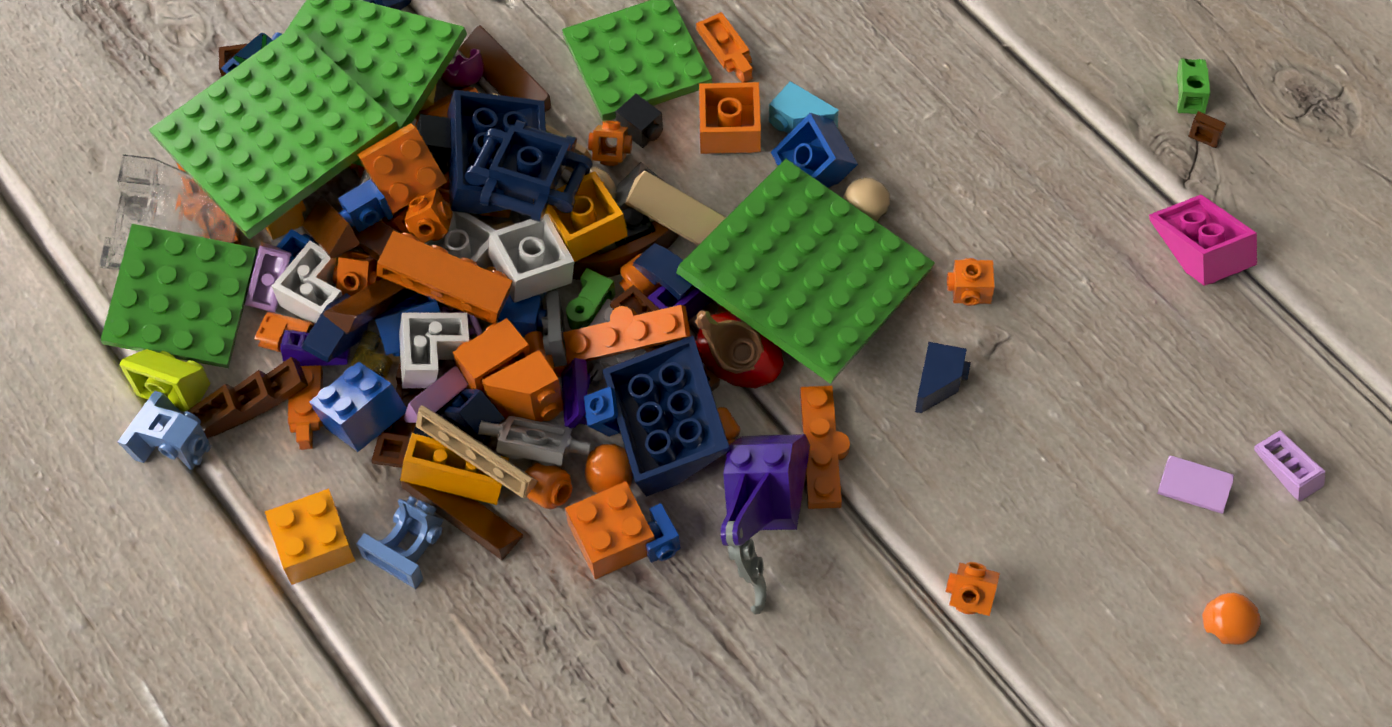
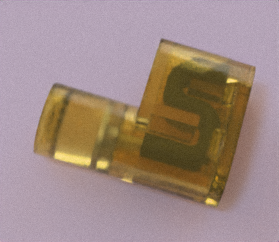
(367, 354)

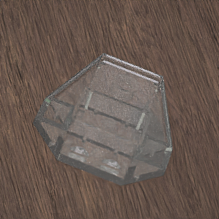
(161, 199)

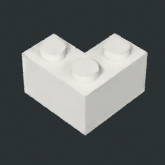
(307, 283)
(426, 340)

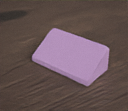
(268, 267)
(437, 394)
(1195, 484)

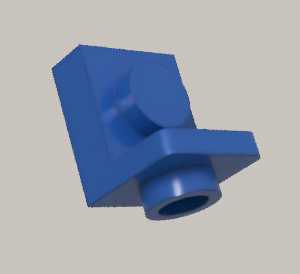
(602, 411)
(665, 535)

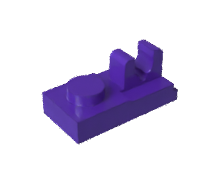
(574, 388)

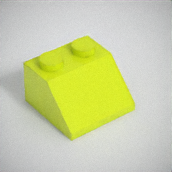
(179, 380)

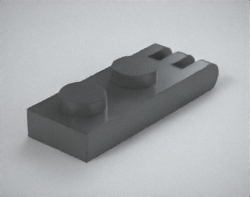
(554, 327)

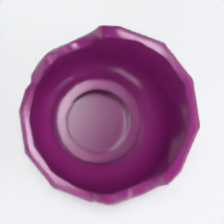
(464, 71)

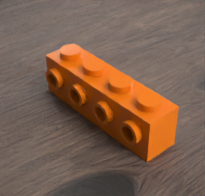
(444, 276)

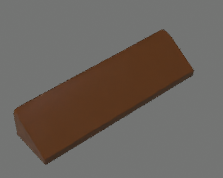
(502, 69)
(329, 229)
(367, 304)
(470, 518)

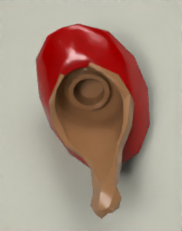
(737, 351)

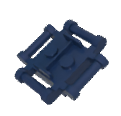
(528, 170)

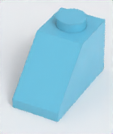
(794, 105)

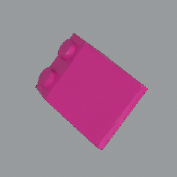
(1206, 239)

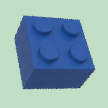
(358, 406)

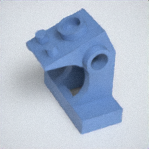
(164, 426)
(385, 553)

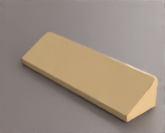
(672, 208)
(474, 452)

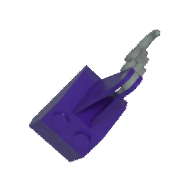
(761, 493)

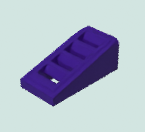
(292, 347)

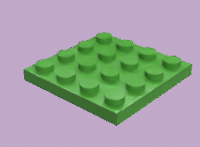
(638, 53)
(179, 295)

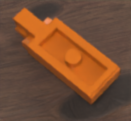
(726, 45)
(301, 415)

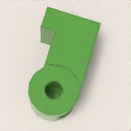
(1192, 86)
(594, 293)

